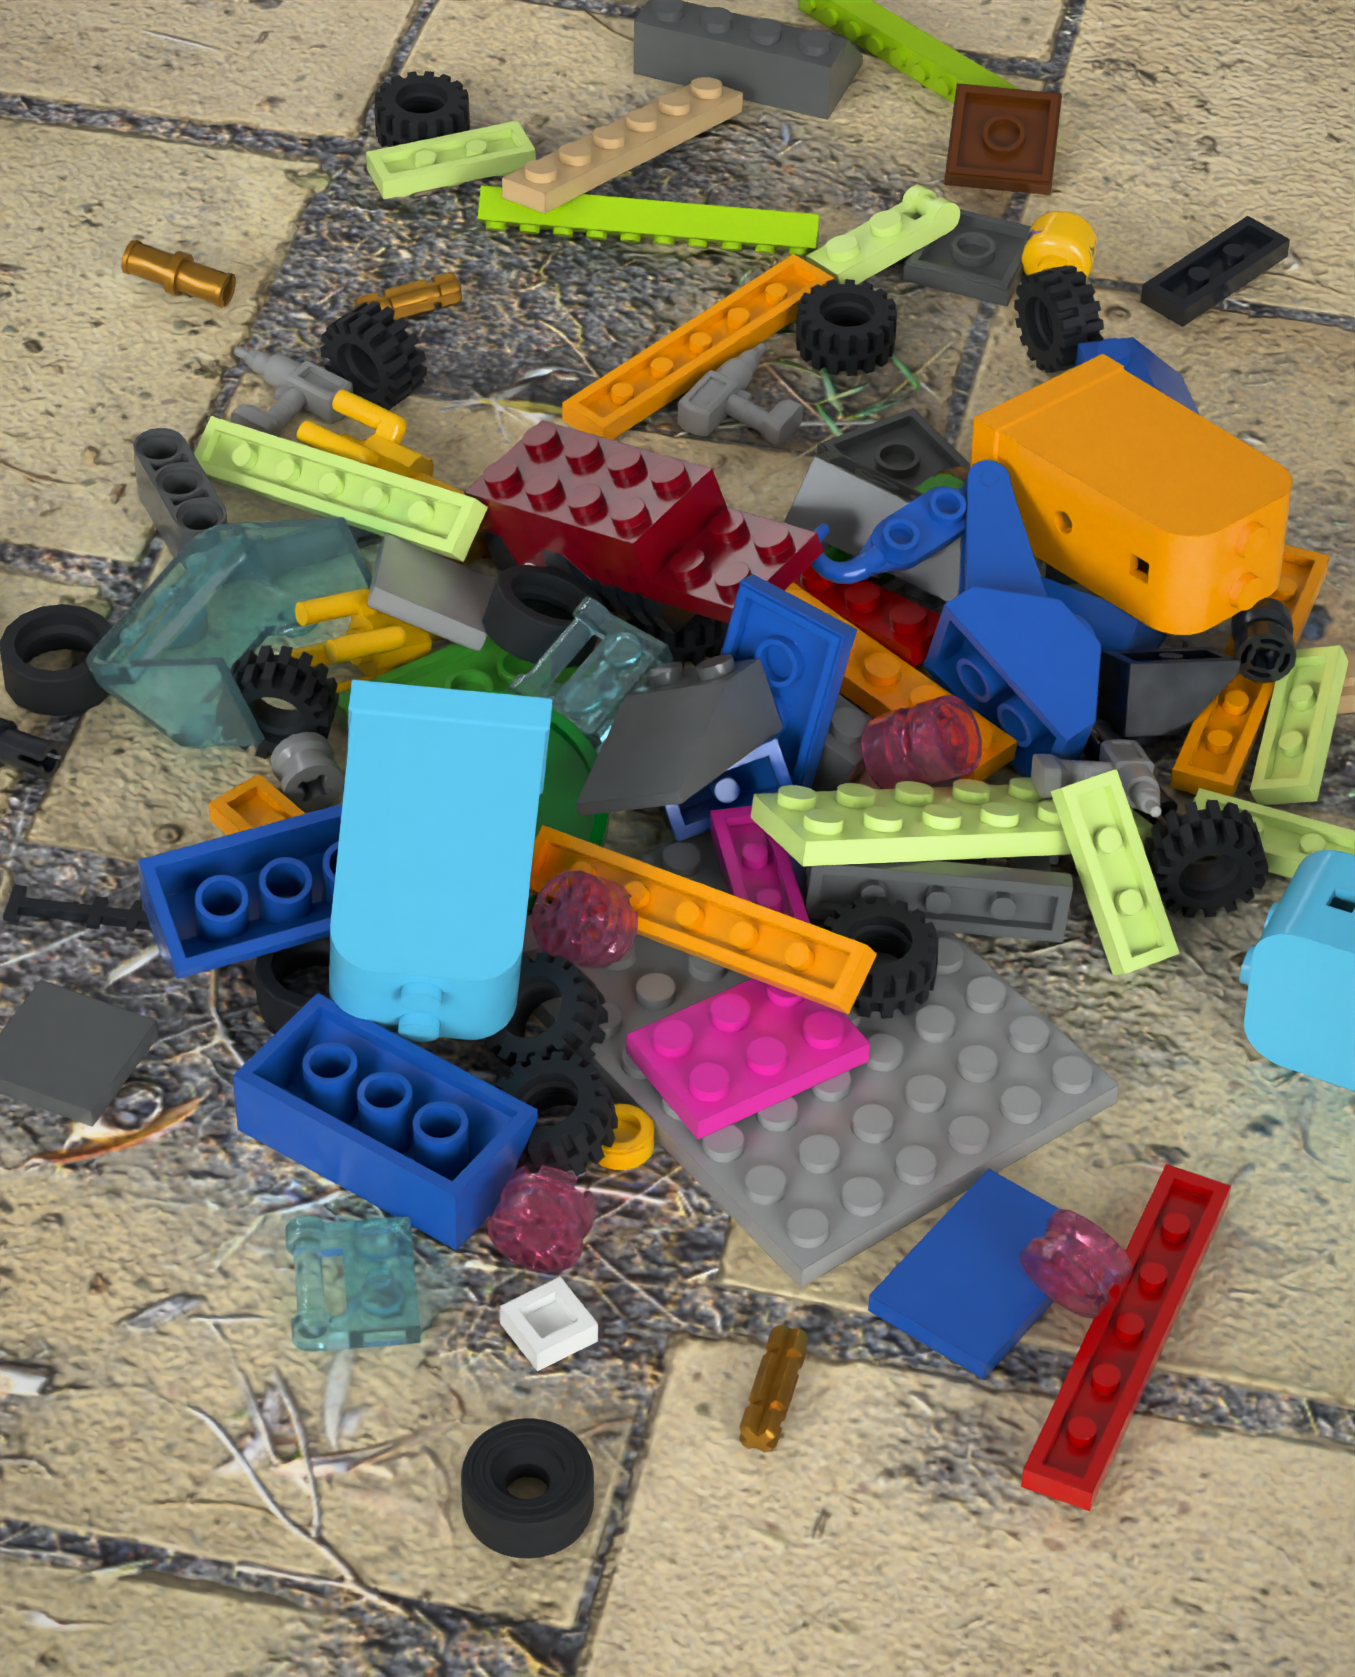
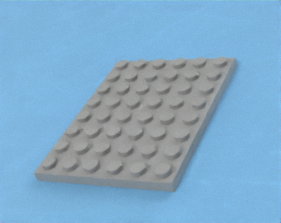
(860, 1156)

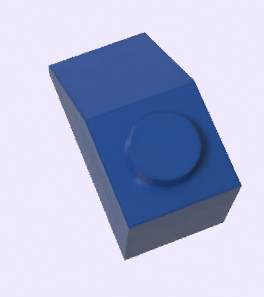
(754, 774)

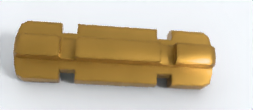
(418, 296)
(773, 1388)

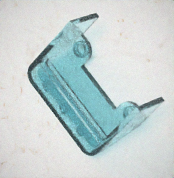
(209, 607)

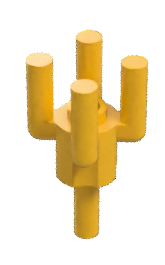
(380, 449)
(372, 639)

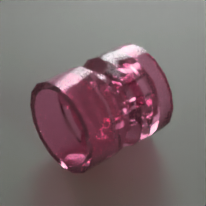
(922, 743)

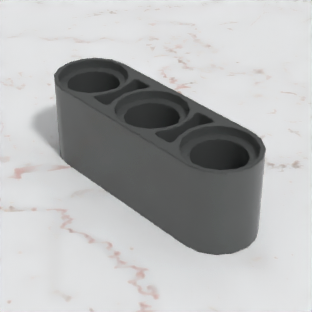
(175, 488)

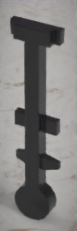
(92, 915)

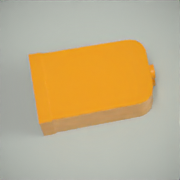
(1140, 496)

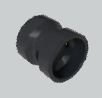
(1264, 641)

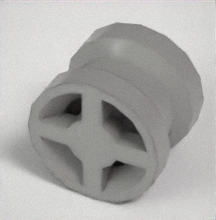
(307, 771)

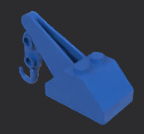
(1001, 639)

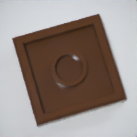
(1003, 139)

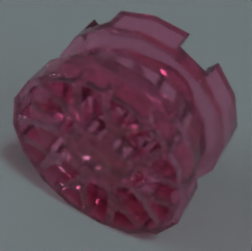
(575, 906)
(542, 1219)
(1076, 1263)

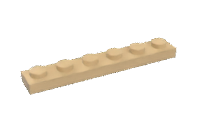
(622, 145)

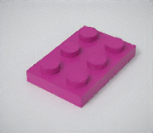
(743, 1053)

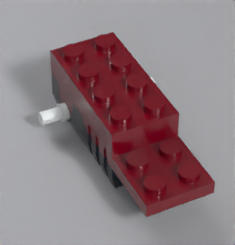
(632, 526)

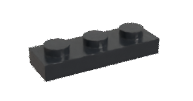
(1214, 271)

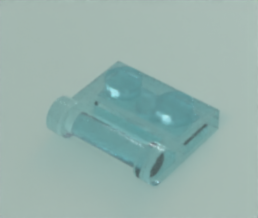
(606, 676)
(376, 1277)

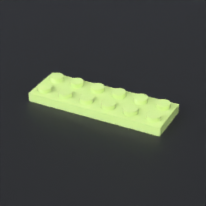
(915, 822)

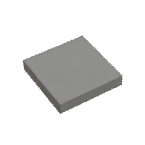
(430, 592)

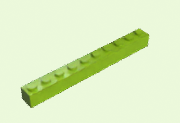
(902, 45)
(658, 221)

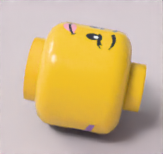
(1058, 241)

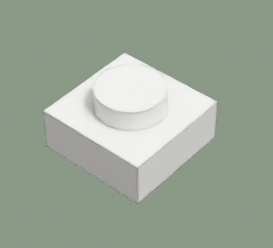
(548, 1323)

